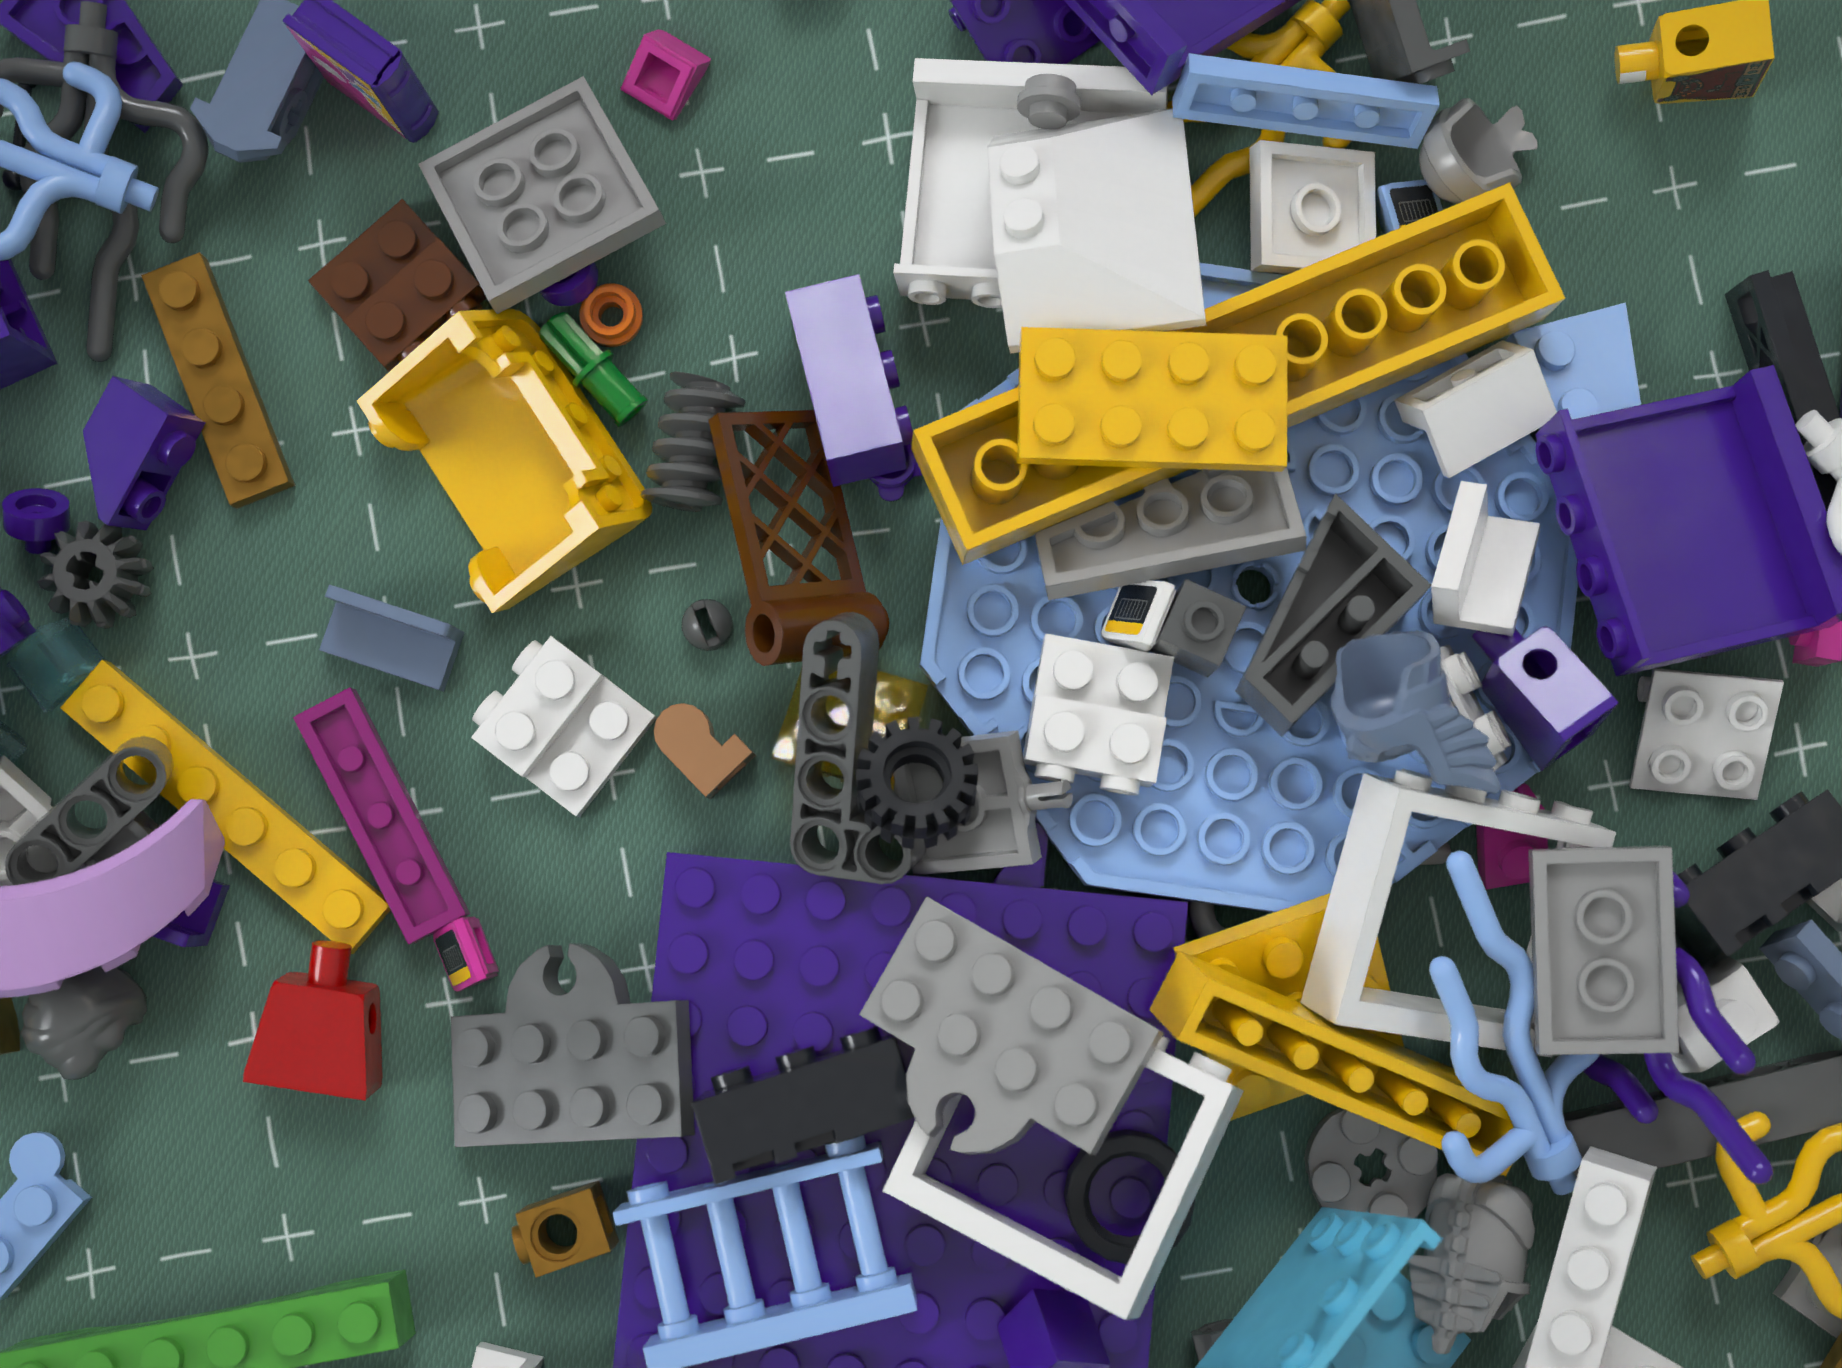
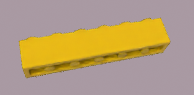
(1320, 1058)

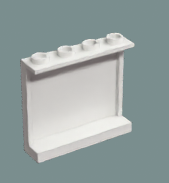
(948, 193)

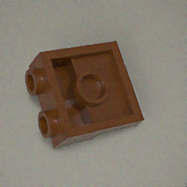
(396, 285)

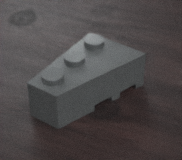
(1340, 592)

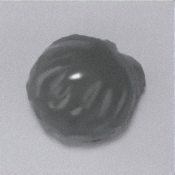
(82, 1020)

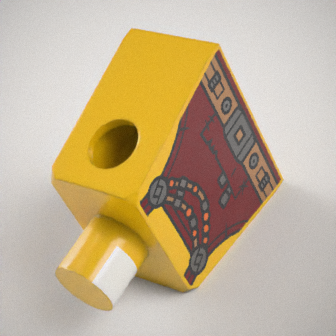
(1702, 53)

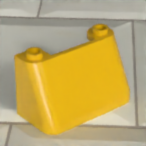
(509, 449)

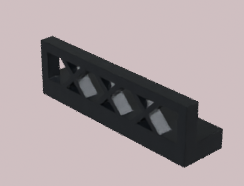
(1778, 333)

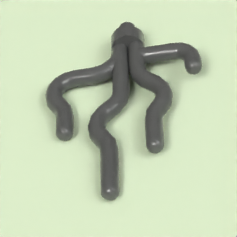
(97, 47)

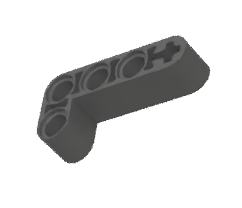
(824, 740)

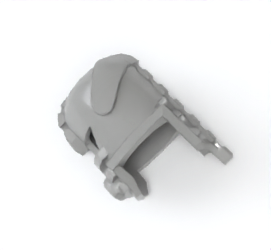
(1479, 1261)

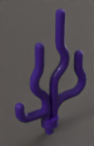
(1682, 1089)

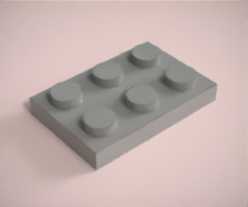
(1603, 950)

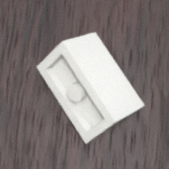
(1480, 405)
(1482, 566)

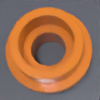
(605, 297)

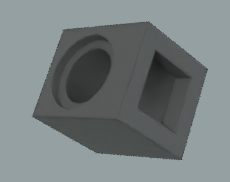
(1198, 628)

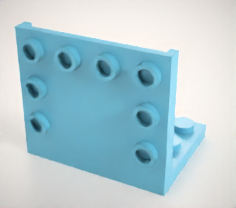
(1337, 1301)

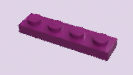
(381, 815)

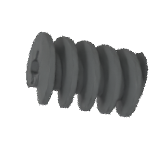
(691, 448)

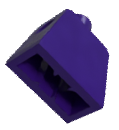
(1543, 692)

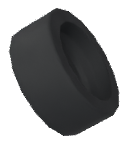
(1078, 1184)

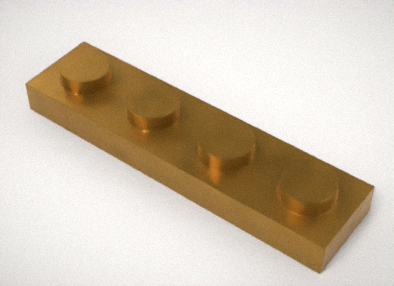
(218, 380)

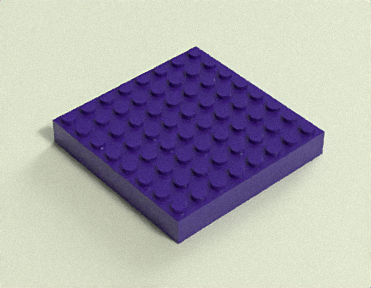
(788, 966)

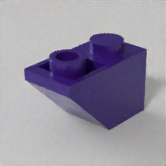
(136, 450)

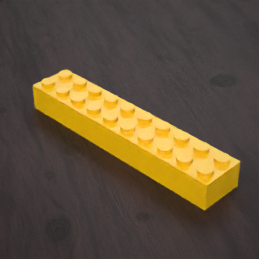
(1349, 332)

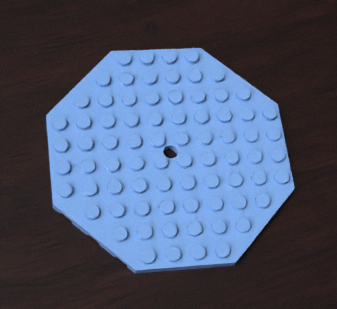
(1233, 802)

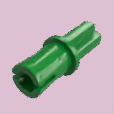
(592, 368)

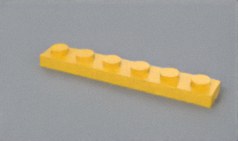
(252, 824)

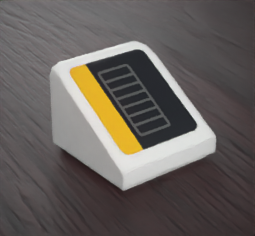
(1138, 614)

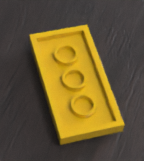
(1152, 399)

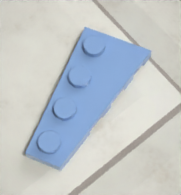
(1586, 361)

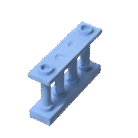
(812, 1304)

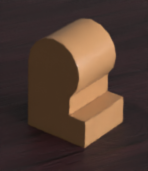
(690, 744)

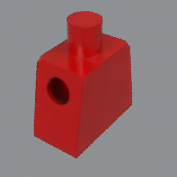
(320, 1030)

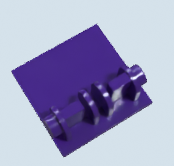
(1023, 30)

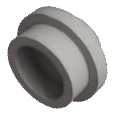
(1049, 101)

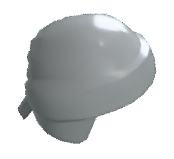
(1471, 155)

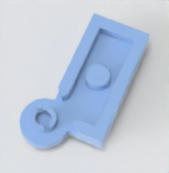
(35, 1206)

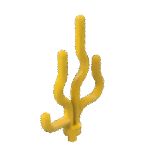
(1296, 45)
(1776, 1226)

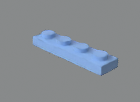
(1304, 101)

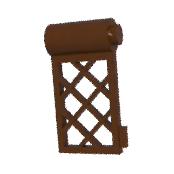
(787, 612)

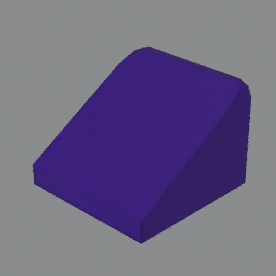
(1026, 875)

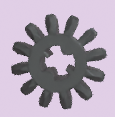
(71, 568)

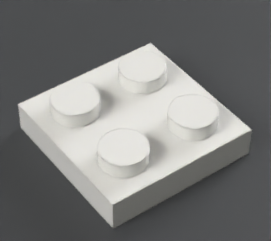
(1308, 203)

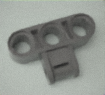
(123, 805)

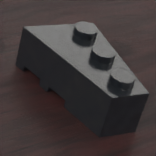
(1761, 878)
(802, 1103)

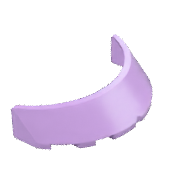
(107, 908)

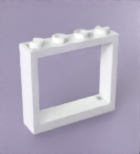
(1364, 883)
(1119, 1295)

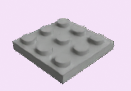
(541, 194)

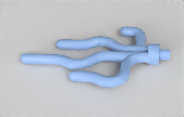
(65, 166)
(1538, 1101)

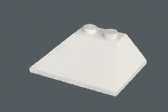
(1096, 226)

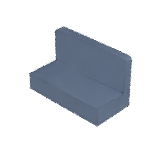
(391, 639)

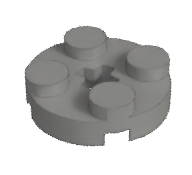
(1335, 1178)

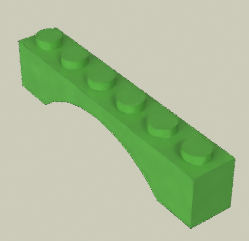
(277, 1332)

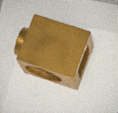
(594, 1226)

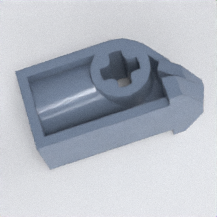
(261, 90)

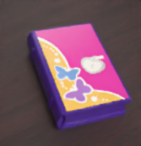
(363, 66)

